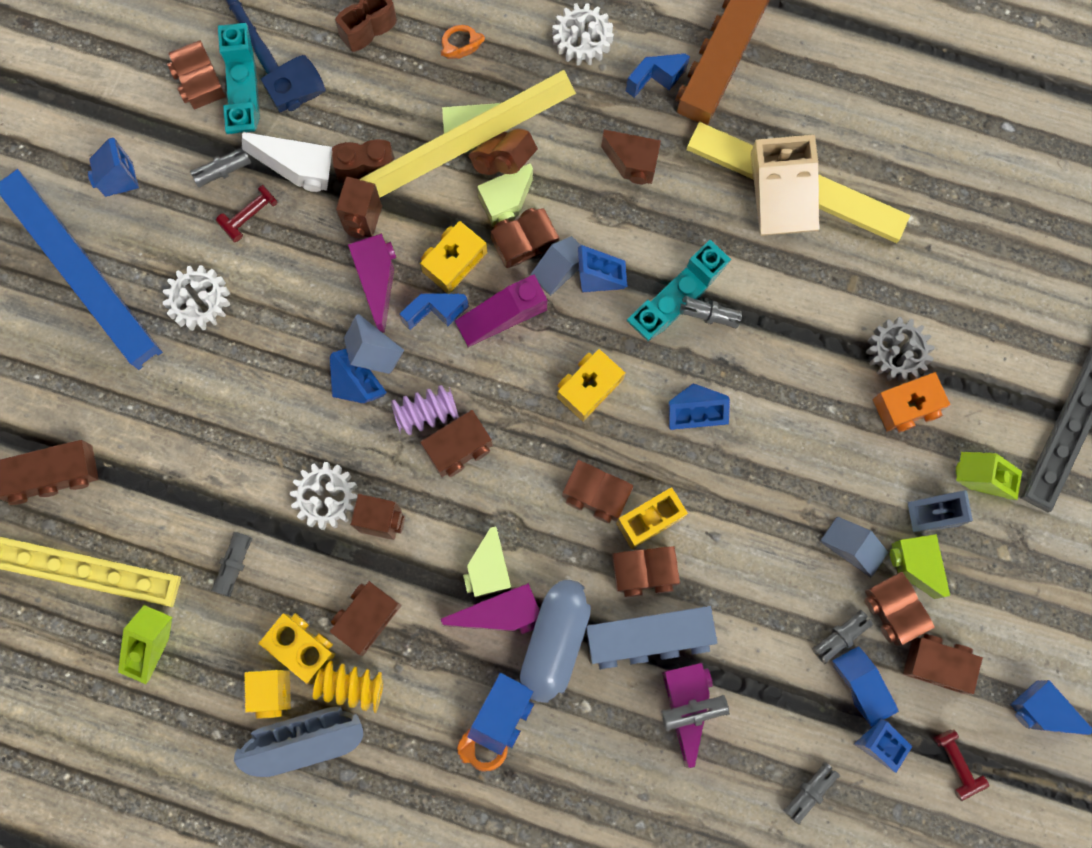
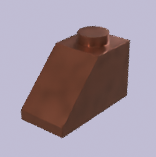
(632, 155)

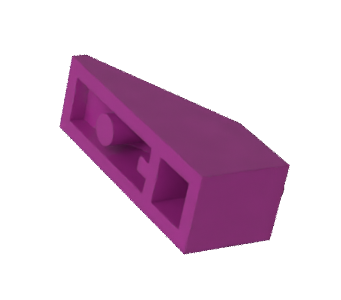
(376, 274)
(503, 311)
(504, 612)
(682, 686)

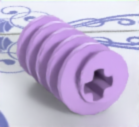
(424, 410)

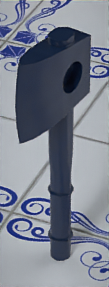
(286, 84)

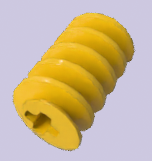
(348, 686)

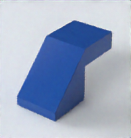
(663, 69)
(444, 306)
(866, 685)

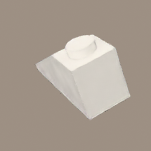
(297, 161)

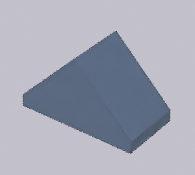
(557, 265)
(370, 347)
(940, 512)
(855, 545)

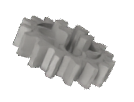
(907, 364)

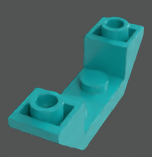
(236, 49)
(693, 281)

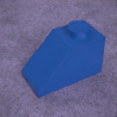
(112, 169)
(1048, 710)

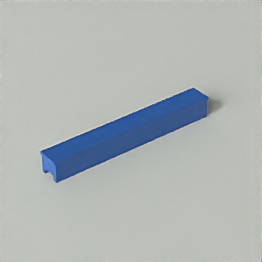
(78, 270)

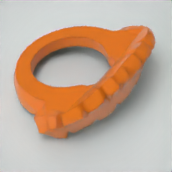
(452, 52)
(466, 752)

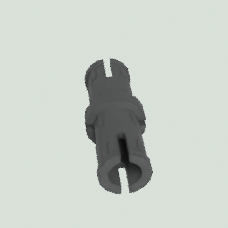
(220, 167)
(710, 312)
(231, 564)
(842, 636)
(673, 717)
(811, 793)

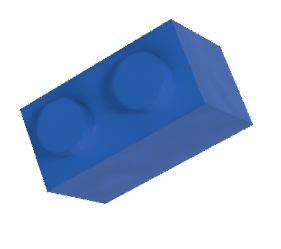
(500, 714)

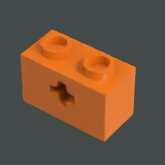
(924, 392)

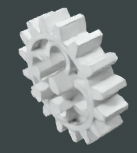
(567, 39)
(193, 313)
(311, 507)

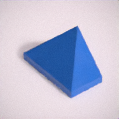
(600, 271)
(351, 381)
(698, 408)
(885, 745)

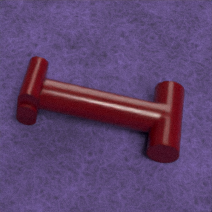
(231, 225)
(970, 785)

